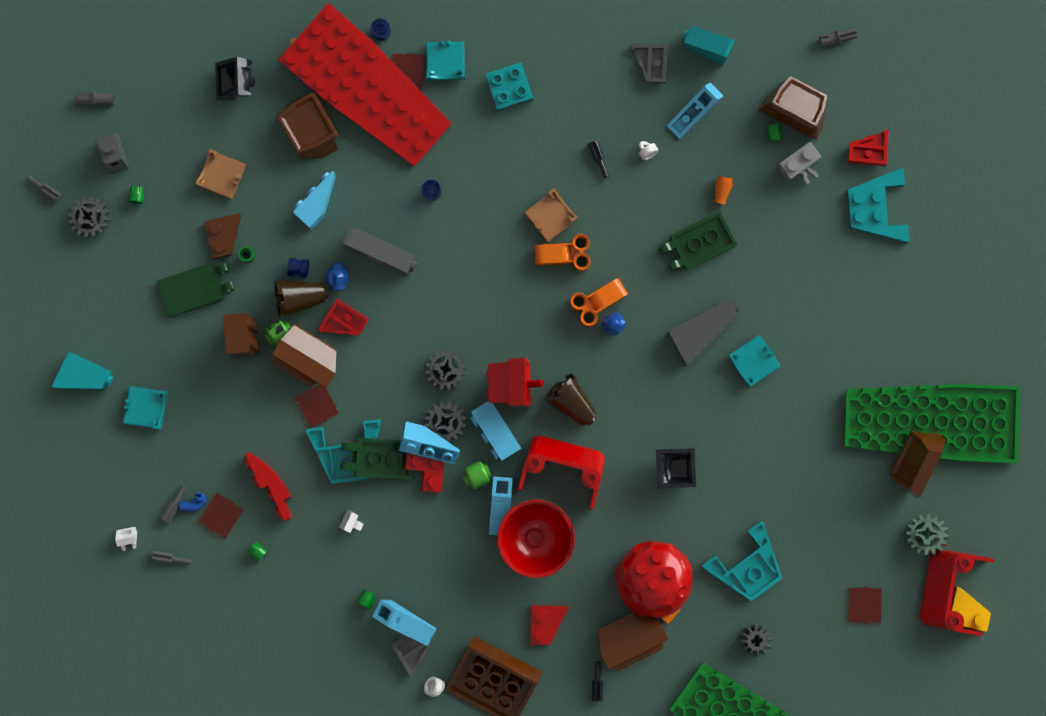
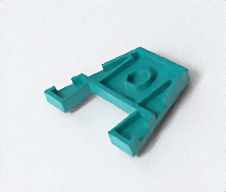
(869, 208)
(333, 455)
(755, 572)

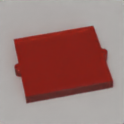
(411, 66)
(317, 405)
(221, 515)
(865, 604)

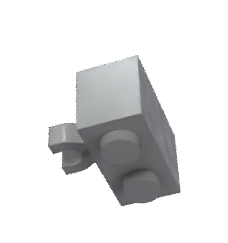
(799, 162)

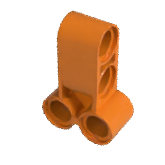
(562, 253)
(599, 300)

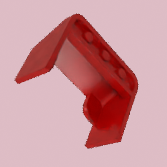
(567, 454)
(939, 590)

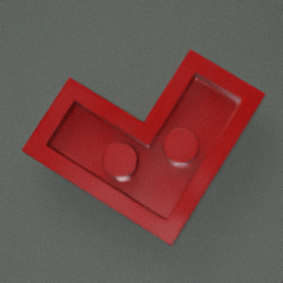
(431, 468)

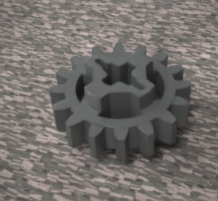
(83, 219)
(454, 371)
(438, 411)

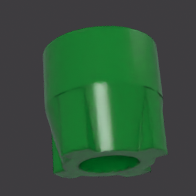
(774, 132)
(136, 195)
(242, 251)
(257, 551)
(366, 599)

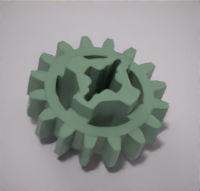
(919, 534)

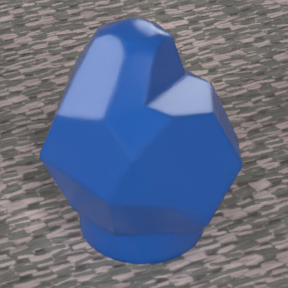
(337, 276)
(613, 324)

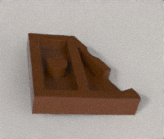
(222, 235)

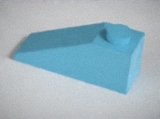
(695, 110)

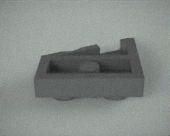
(653, 61)
(410, 652)

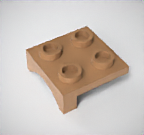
(221, 174)
(551, 215)

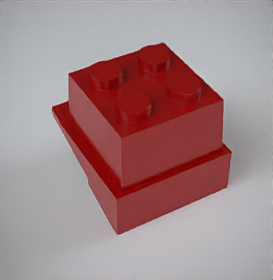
(511, 382)

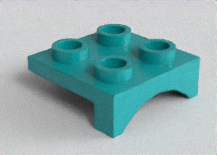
(445, 60)
(509, 86)
(754, 361)
(145, 407)

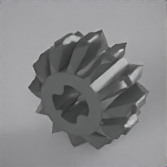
(751, 635)

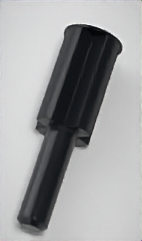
(598, 156)
(597, 684)

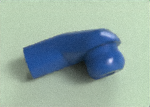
(195, 505)

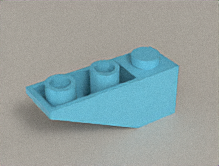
(314, 206)
(425, 443)
(500, 502)
(404, 621)

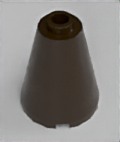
(297, 296)
(571, 400)

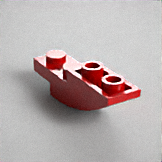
(267, 477)

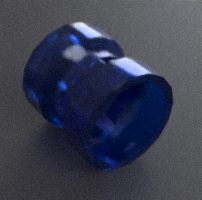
(380, 33)
(432, 187)
(298, 267)

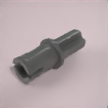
(838, 37)
(95, 98)

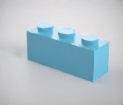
(495, 431)

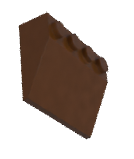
(493, 679)

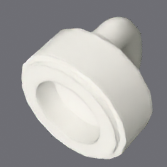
(648, 151)
(434, 686)

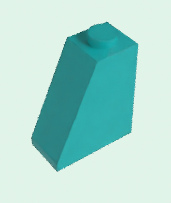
(707, 44)
(82, 374)

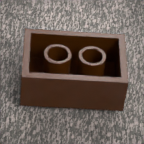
(240, 335)

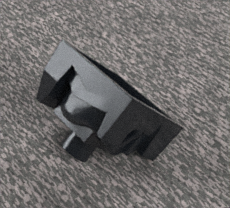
(233, 78)
(676, 468)

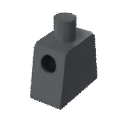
(111, 152)

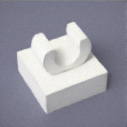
(350, 521)
(125, 537)

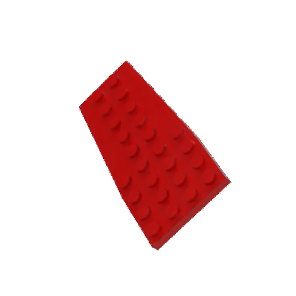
(364, 85)

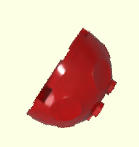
(536, 538)
(654, 579)

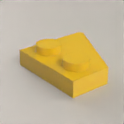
(974, 613)

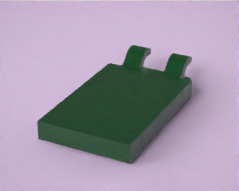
(699, 242)
(194, 288)
(376, 459)

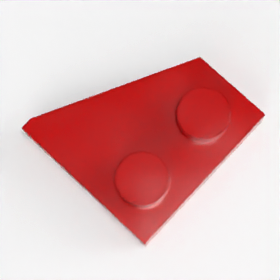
(870, 150)
(343, 320)
(545, 622)

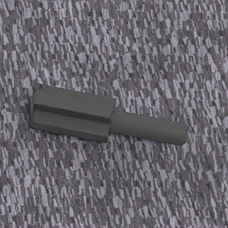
(46, 189)
(172, 507)
(165, 557)

